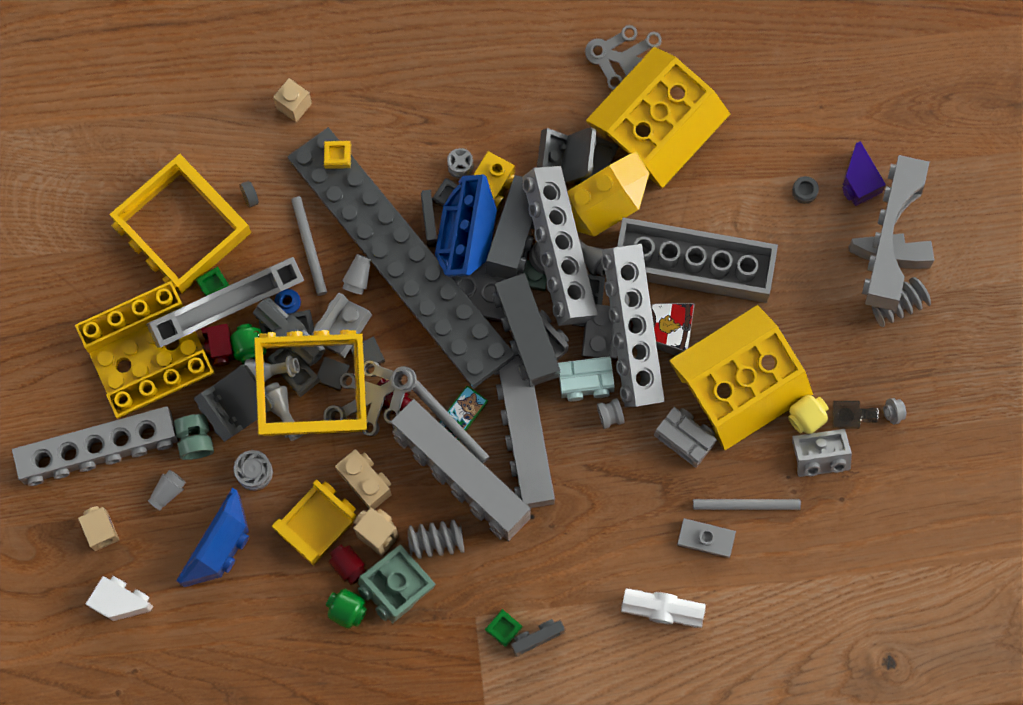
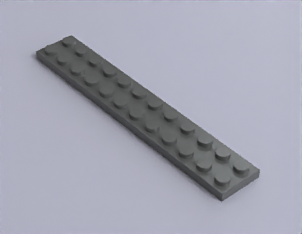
(404, 262)

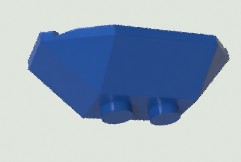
(466, 227)
(218, 544)

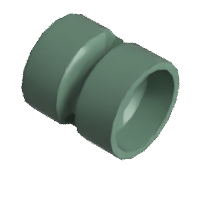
(197, 445)

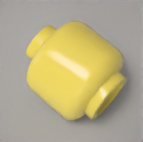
(808, 414)

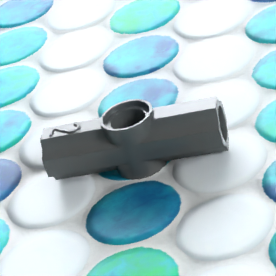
(280, 323)

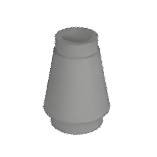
(357, 275)
(166, 489)

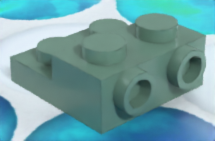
(395, 584)

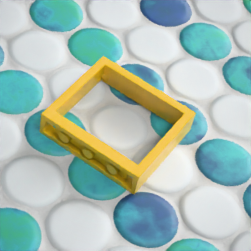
(148, 191)
(319, 338)

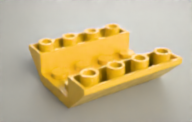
(675, 125)
(734, 358)
(154, 371)

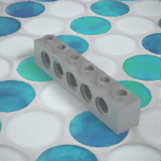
(563, 232)
(642, 335)
(29, 456)

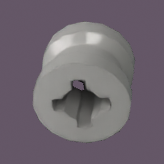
(457, 158)
(610, 413)

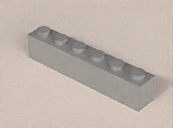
(525, 437)

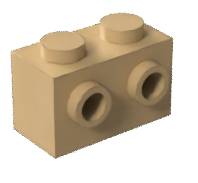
(363, 480)
(376, 530)

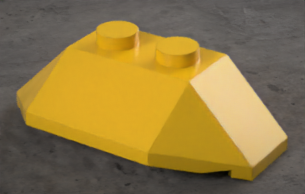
(609, 195)

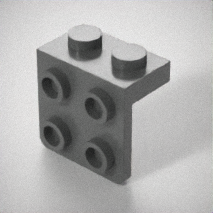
(570, 152)
(232, 403)

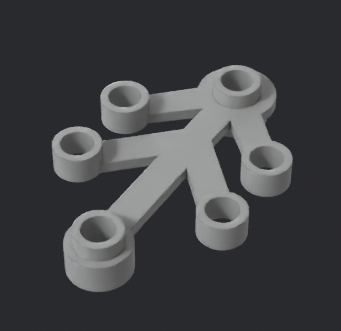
(626, 59)
(376, 394)

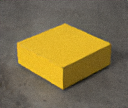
(337, 154)

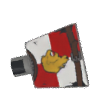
(672, 326)

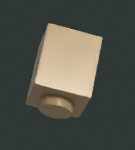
(292, 100)
(98, 528)

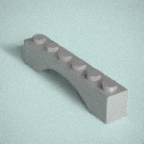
(887, 279)
(225, 302)

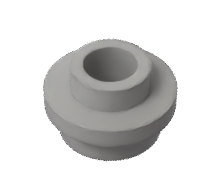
(894, 410)

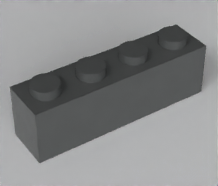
(512, 235)
(527, 330)

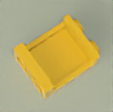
(316, 522)

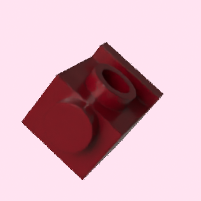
(218, 344)

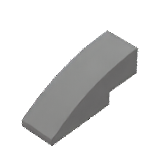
(908, 255)

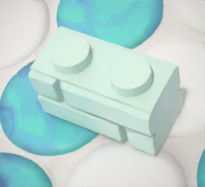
(586, 378)

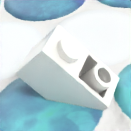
(116, 602)

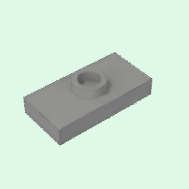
(706, 538)

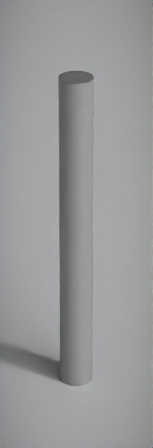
(309, 246)
(450, 422)
(746, 504)

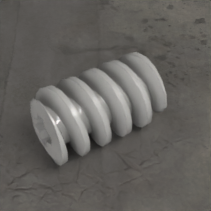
(912, 294)
(435, 539)

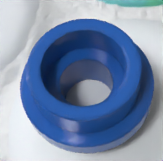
(293, 306)

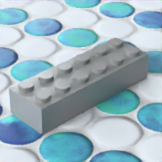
(702, 260)
(460, 470)

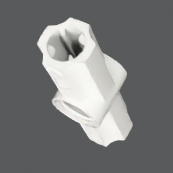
(663, 608)

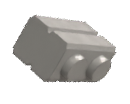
(686, 436)

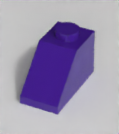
(862, 177)

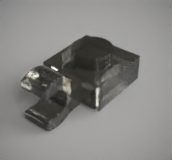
(849, 414)

